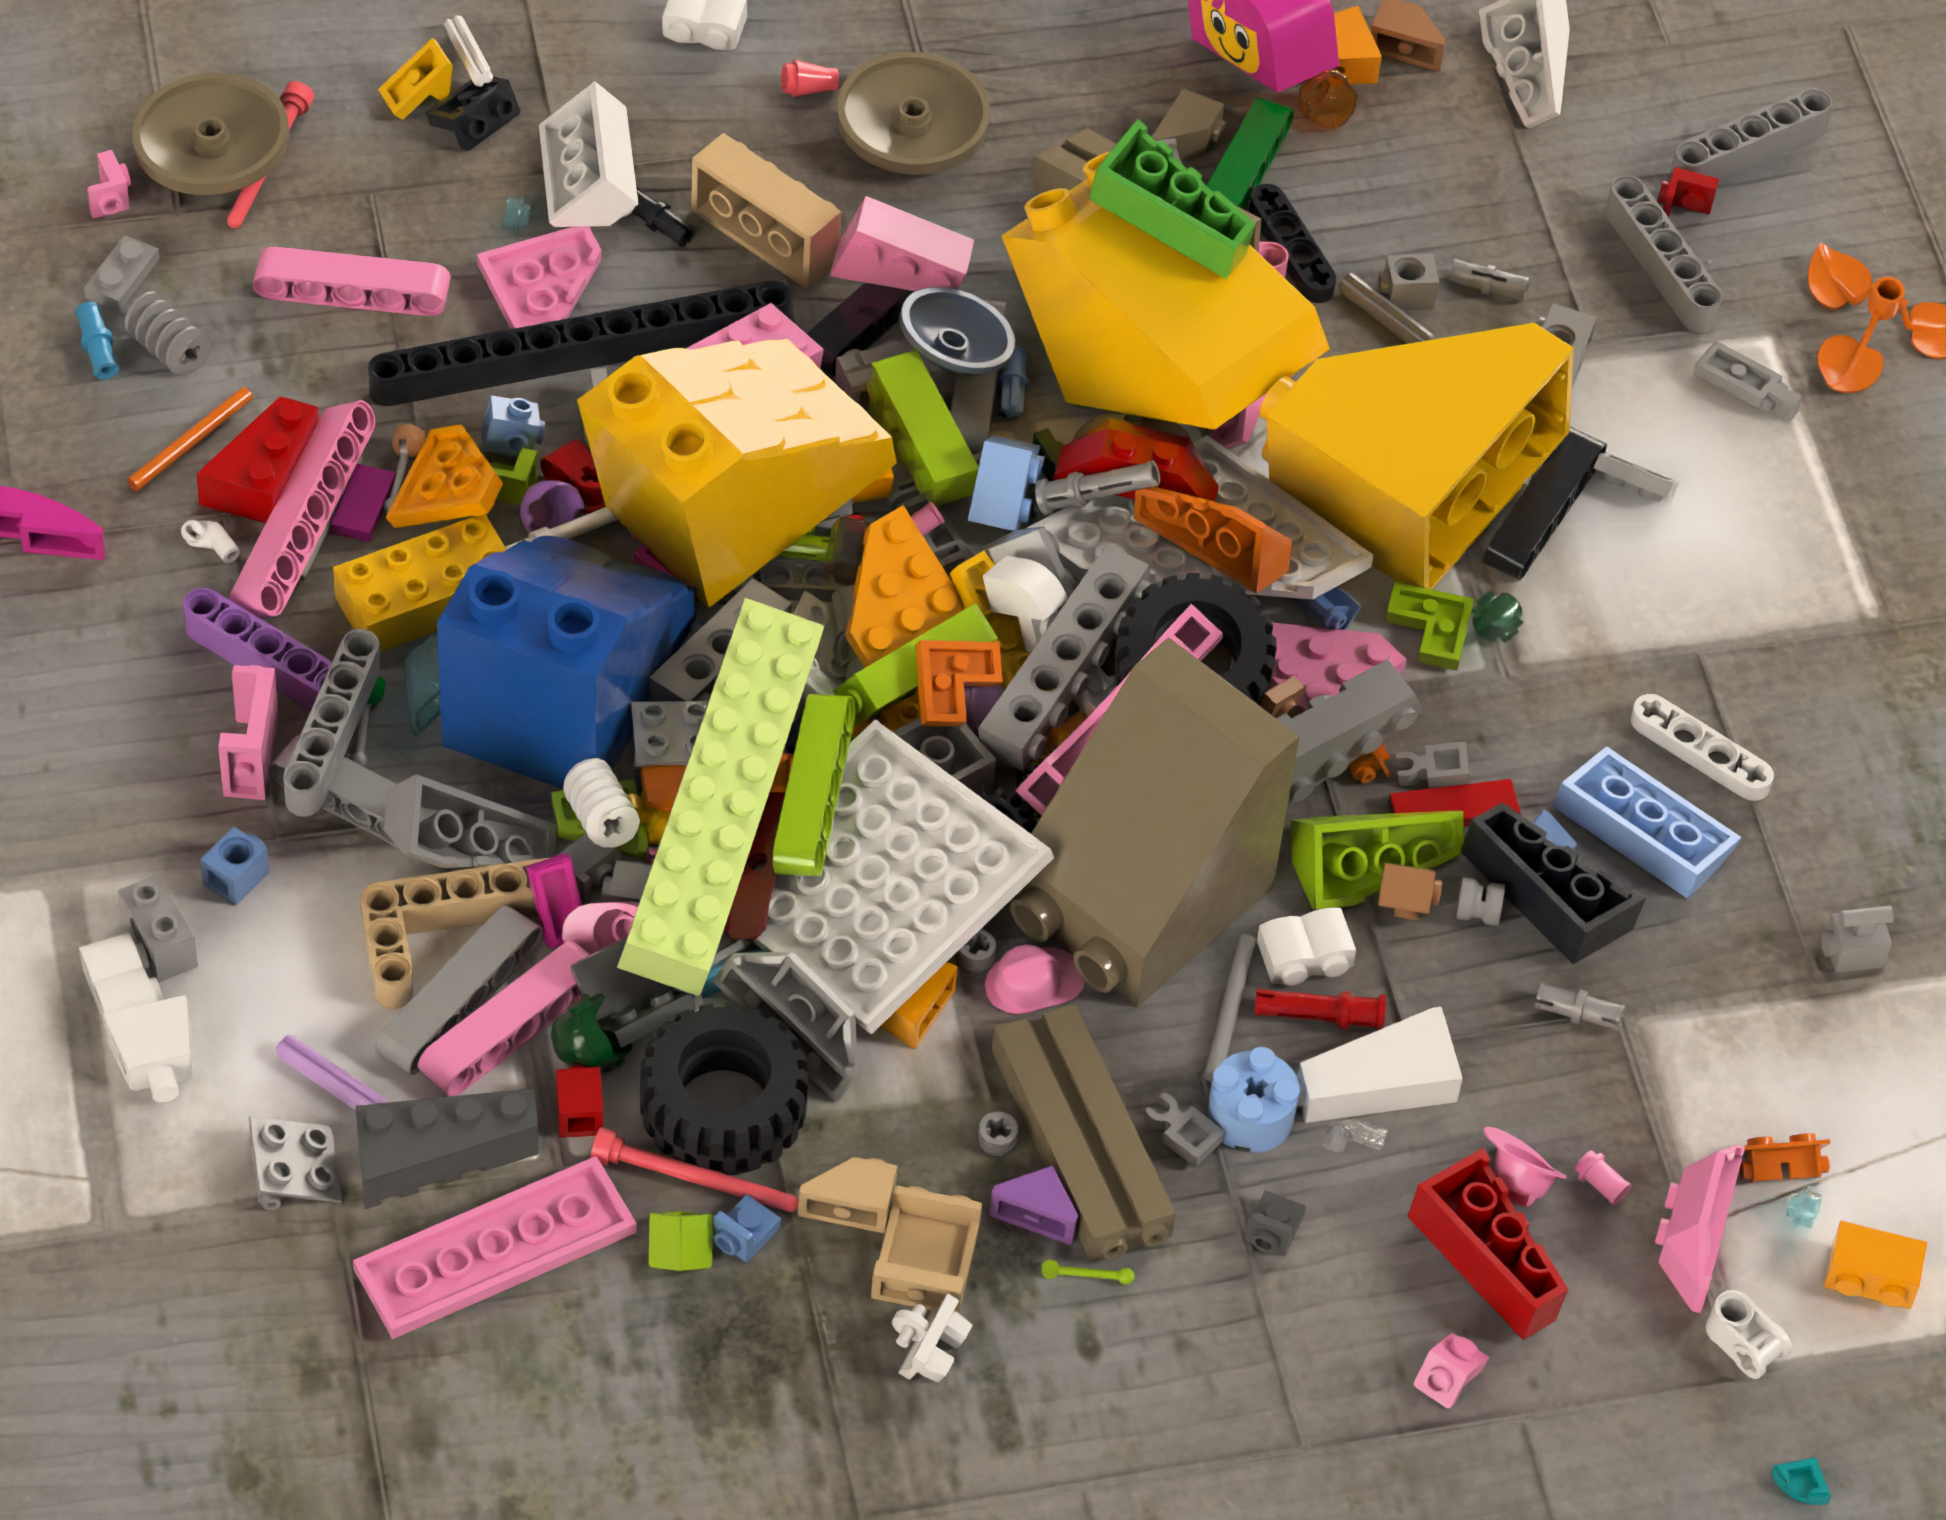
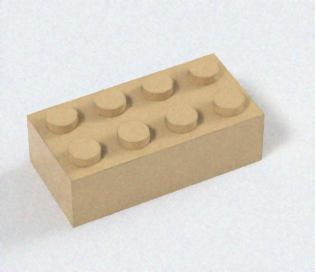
(765, 210)

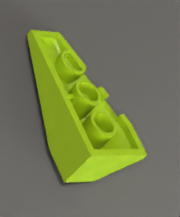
(1345, 854)

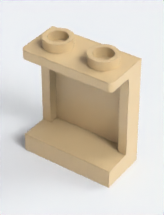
(926, 1248)

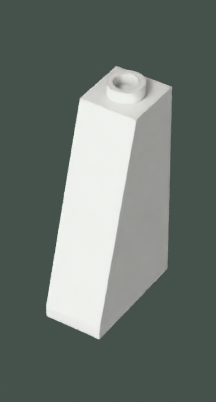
(1383, 1072)

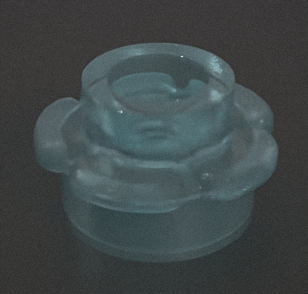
(516, 213)
(1804, 1207)

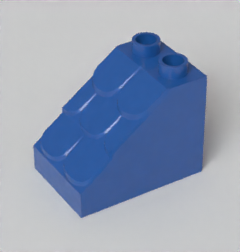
(552, 652)

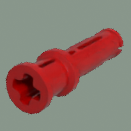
(1341, 1009)

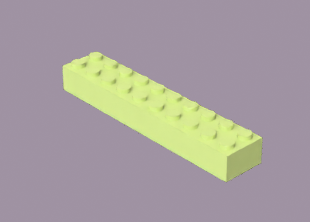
(721, 798)

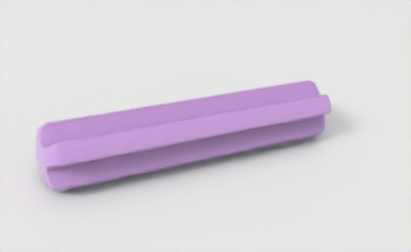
(326, 1073)

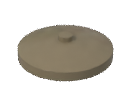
(913, 113)
(210, 133)

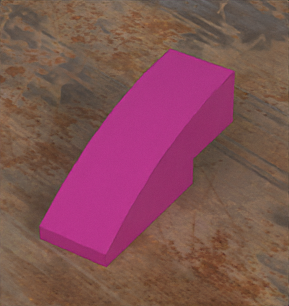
(48, 526)

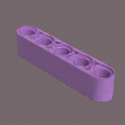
(251, 641)

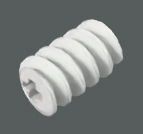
(601, 803)

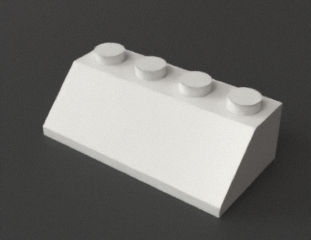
(588, 161)

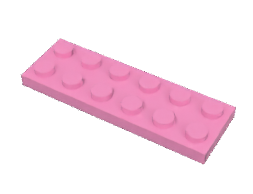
(494, 1247)

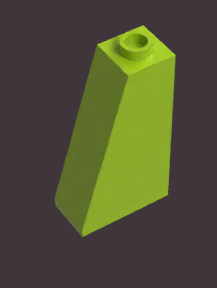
(896, 674)

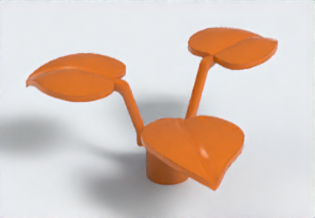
(1842, 279)

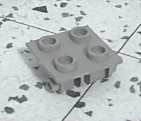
(665, 731)
(293, 1161)

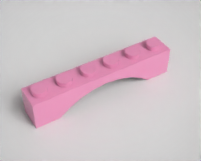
(1191, 632)

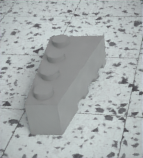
(1348, 725)

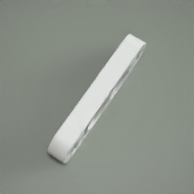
(1705, 742)

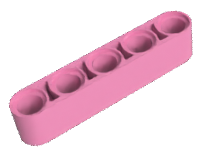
(351, 281)
(504, 1022)

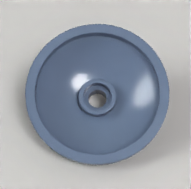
(957, 330)

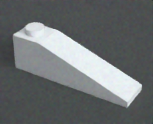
(1530, 53)

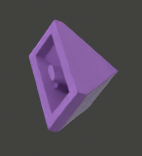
(1036, 1204)

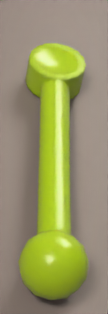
(1051, 1269)

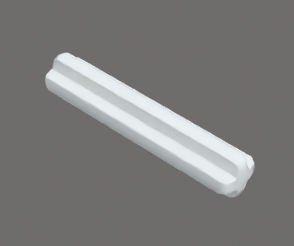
(468, 50)

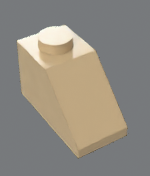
(851, 1194)

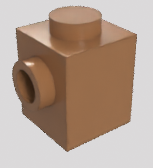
(1408, 890)

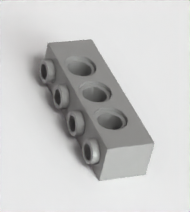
(695, 666)

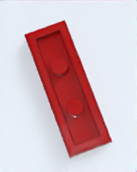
(1469, 798)

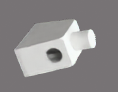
(152, 1045)

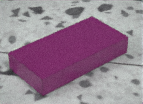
(363, 502)

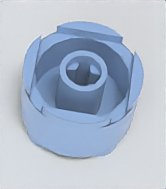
(1254, 1099)

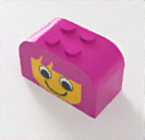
(1269, 38)

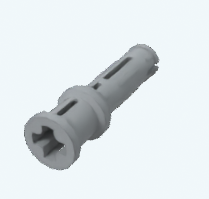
(1080, 489)

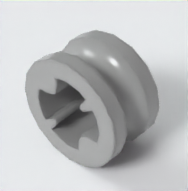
(983, 958)
(995, 1122)

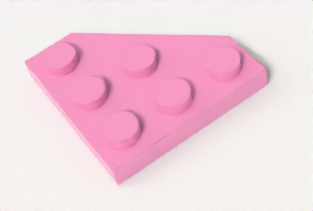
(541, 275)
(1327, 657)

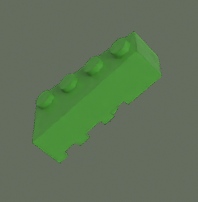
(1171, 202)

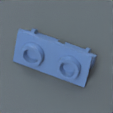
(1332, 609)

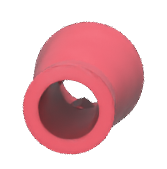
(806, 78)

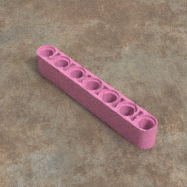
(303, 509)

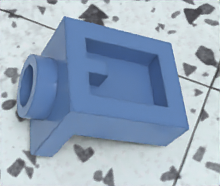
(745, 1228)

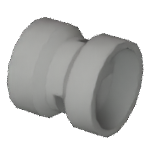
(1480, 901)

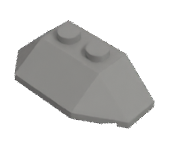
(805, 1005)

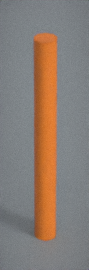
(189, 439)

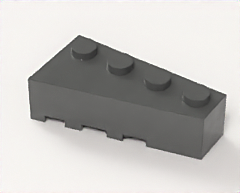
(441, 1138)

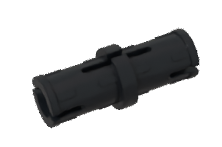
(661, 218)

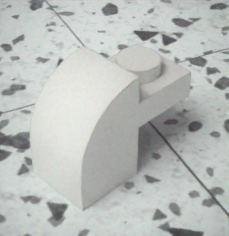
(1026, 591)

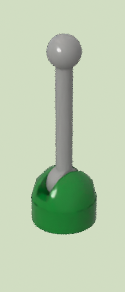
(374, 698)

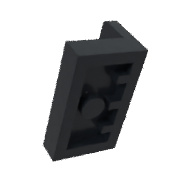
(475, 111)

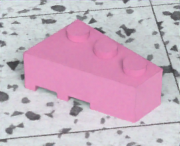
(900, 250)

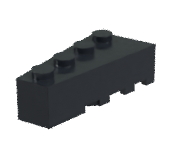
(1549, 884)

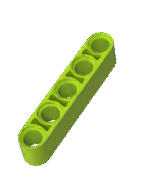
(814, 785)

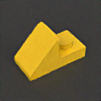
(422, 75)

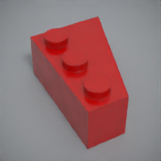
(258, 462)

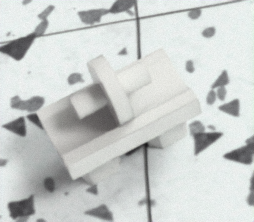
(941, 1324)

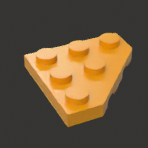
(445, 481)
(897, 589)

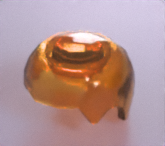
(1327, 100)

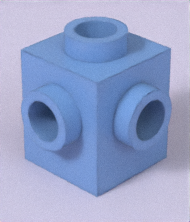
(511, 426)

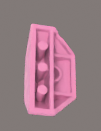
(1697, 1223)

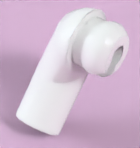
(210, 536)

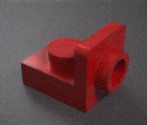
(1688, 191)

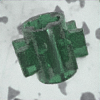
(1497, 616)

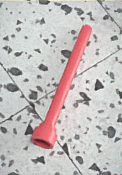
(296, 101)
(612, 1149)

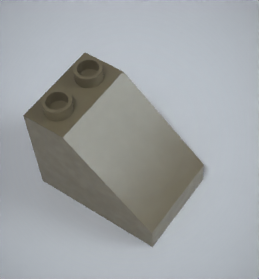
(1161, 826)

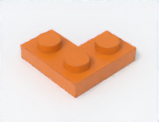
(944, 672)

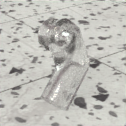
(1354, 1130)

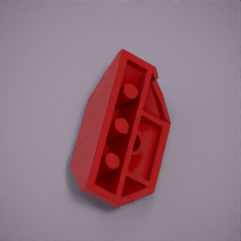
(1125, 444)

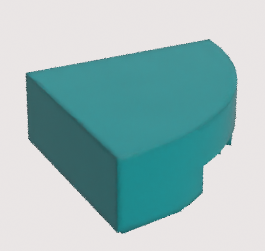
(1802, 1481)

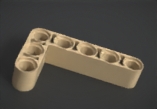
(444, 910)

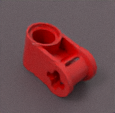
(576, 467)

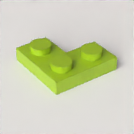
(1441, 617)

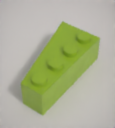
(921, 428)

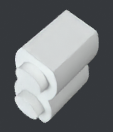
(705, 21)
(1306, 946)
(118, 974)

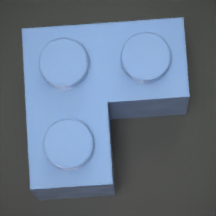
(1003, 481)

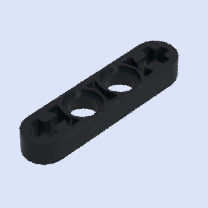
(1297, 241)

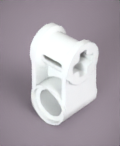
(1749, 1336)

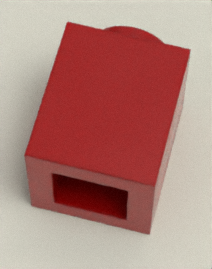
(579, 1101)

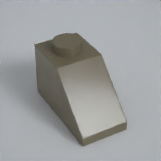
(1194, 124)

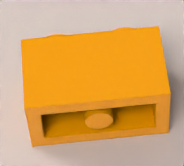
(1875, 1264)

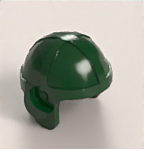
(580, 1039)

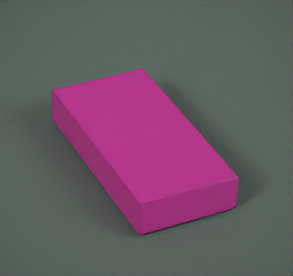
(554, 895)

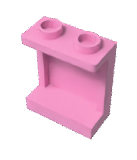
(248, 757)

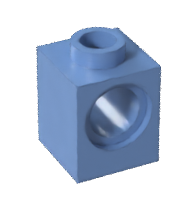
(231, 879)

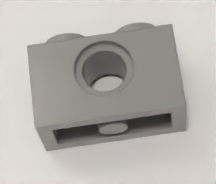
(158, 924)

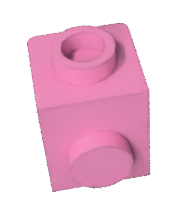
(112, 192)
(1449, 1369)

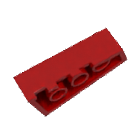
(1489, 1243)

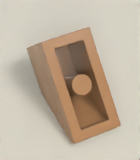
(1407, 34)

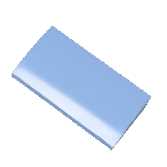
(1645, 821)

